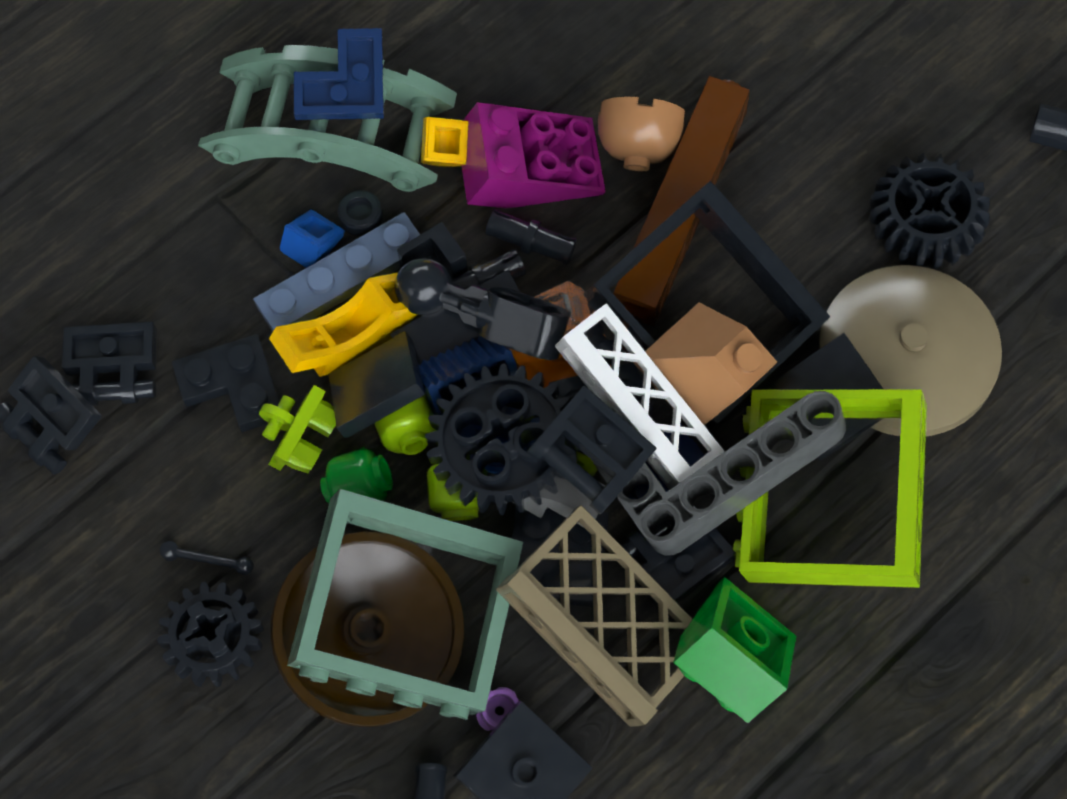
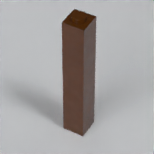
(695, 163)

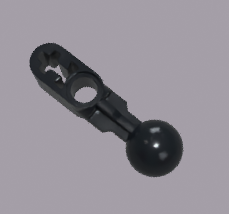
(498, 312)

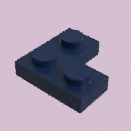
(352, 90)

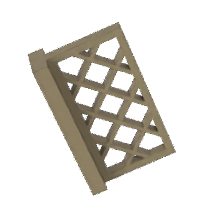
(570, 637)

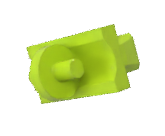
(293, 449)

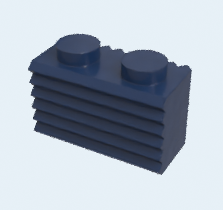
(468, 358)

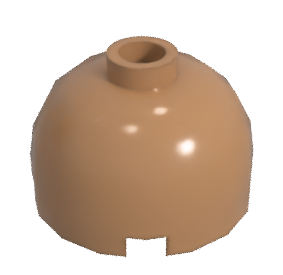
(639, 131)

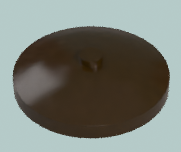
(382, 609)

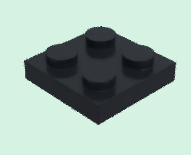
(534, 531)

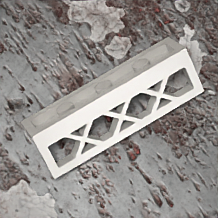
(606, 385)

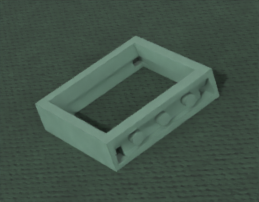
(422, 529)

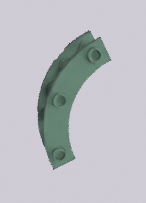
(256, 71)

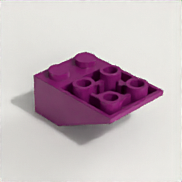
(529, 157)

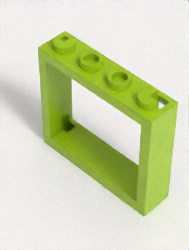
(870, 403)

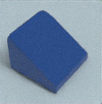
(310, 238)

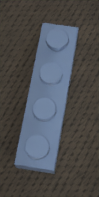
(336, 275)

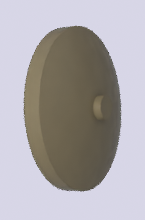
(920, 334)

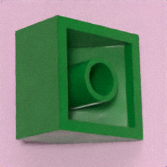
(736, 651)

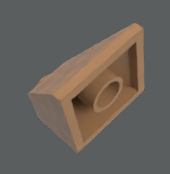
(709, 360)

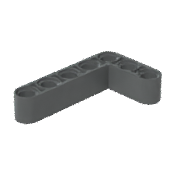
(717, 475)

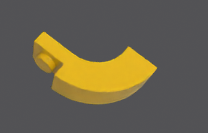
(345, 332)

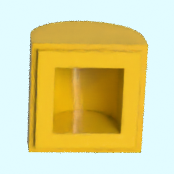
(444, 142)

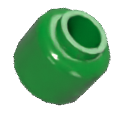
(358, 473)

